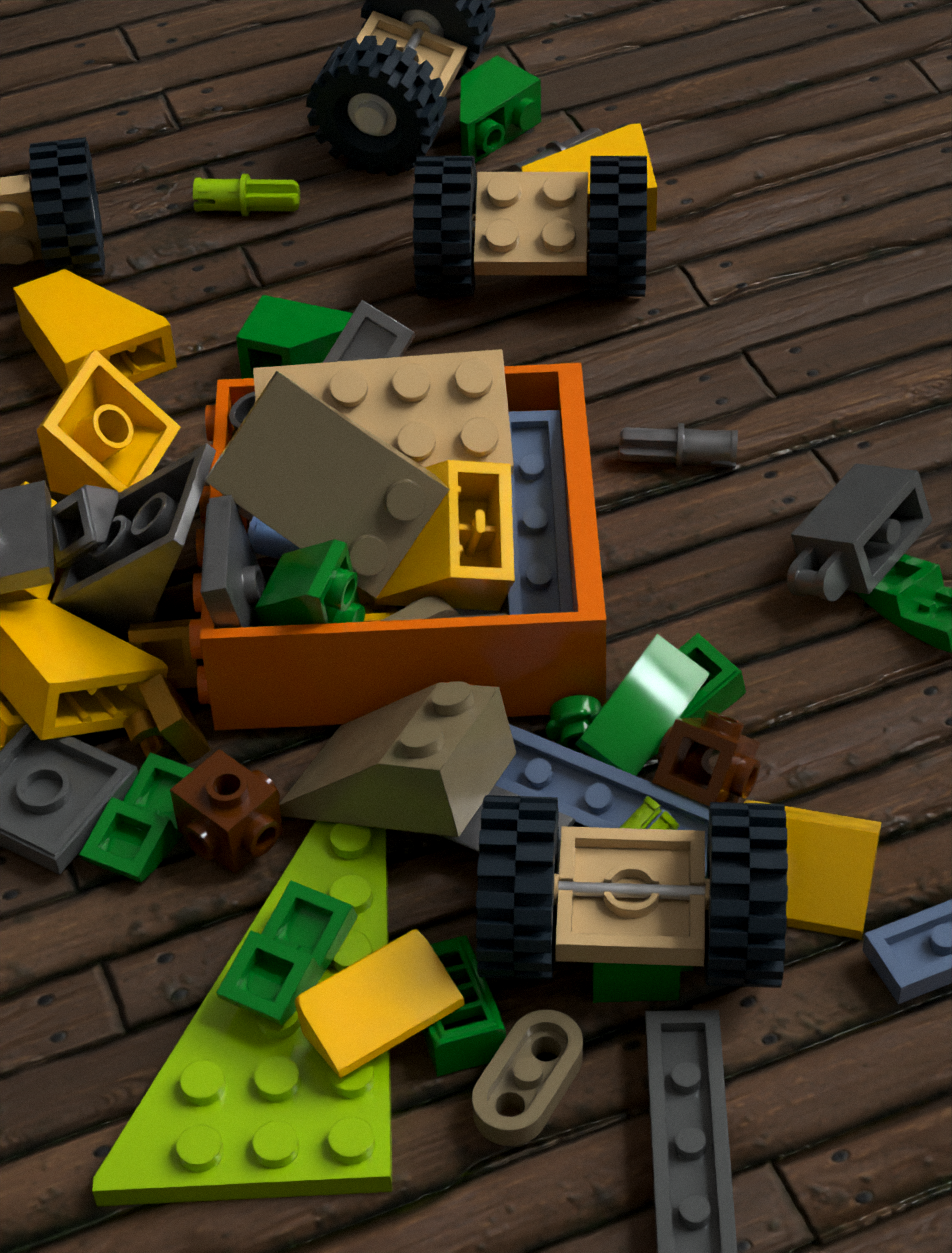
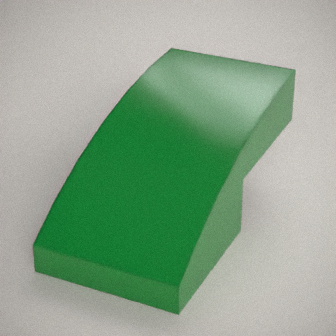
(915, 601)
(643, 707)
(142, 828)
(288, 953)

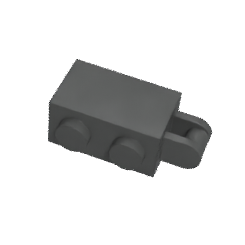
(858, 532)

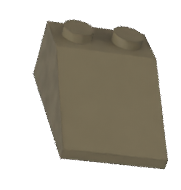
(326, 480)
(410, 763)

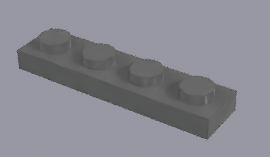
(689, 1133)

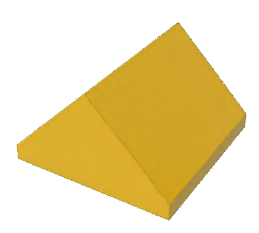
(102, 431)
(829, 870)

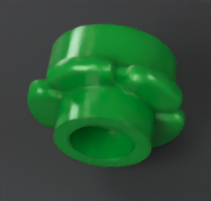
(570, 719)

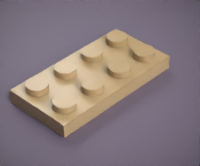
(418, 404)

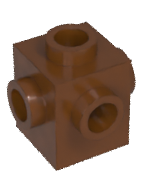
(686, 756)
(227, 811)

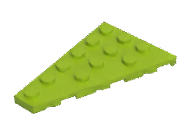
(252, 1101)

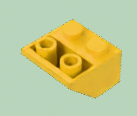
(465, 545)

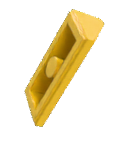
(377, 1003)

